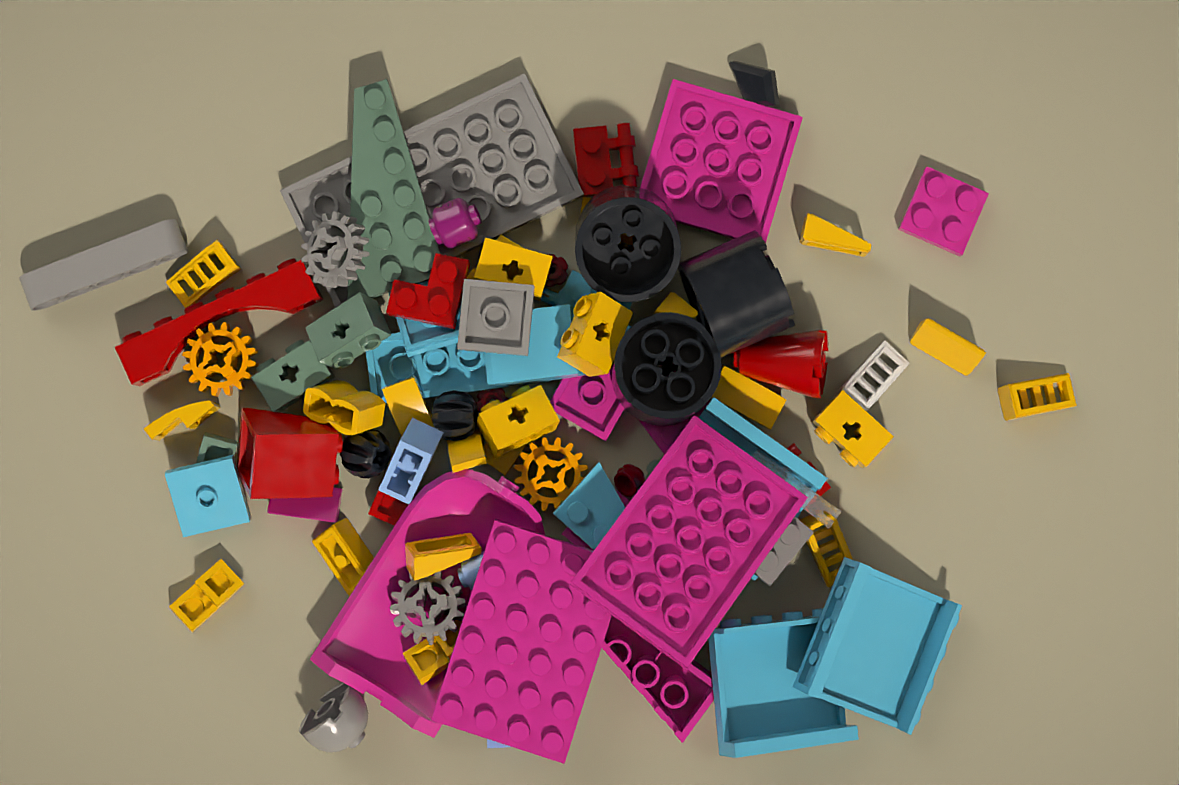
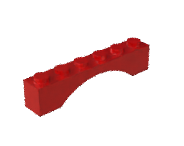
(156, 351)

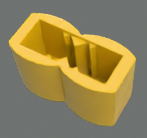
(344, 407)

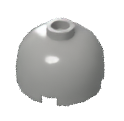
(338, 721)

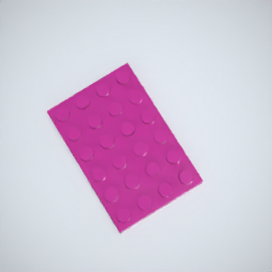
(689, 541)
(524, 646)

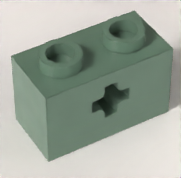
(348, 331)
(284, 393)

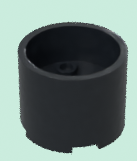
(620, 269)
(737, 293)
(640, 382)

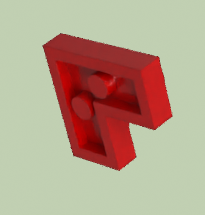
(434, 303)

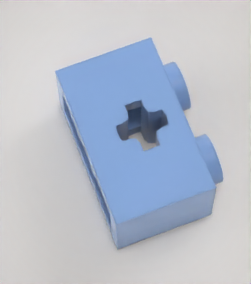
(410, 461)

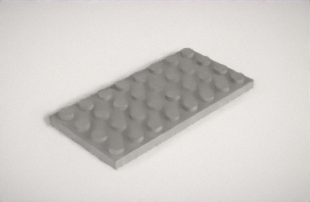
(484, 151)

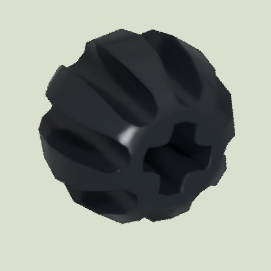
(455, 415)
(366, 453)

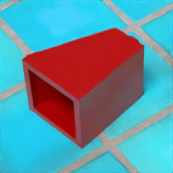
(287, 455)

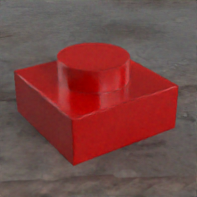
(387, 508)

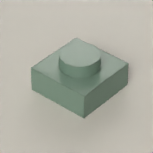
(215, 447)

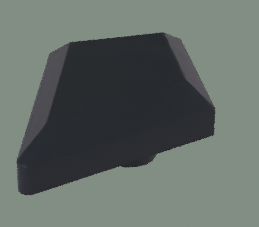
(756, 83)

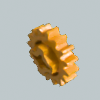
(211, 348)
(542, 461)

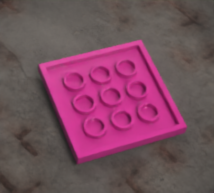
(720, 160)

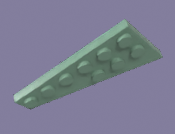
(386, 197)

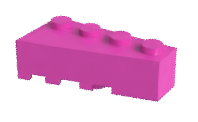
(674, 692)

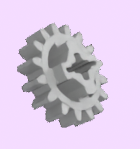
(335, 252)
(441, 606)

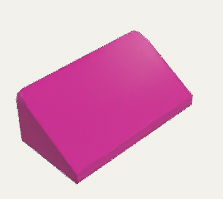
(309, 508)

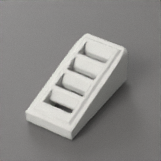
(864, 402)

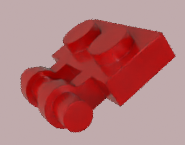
(594, 162)

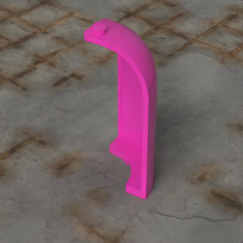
(363, 642)

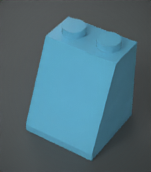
(542, 361)

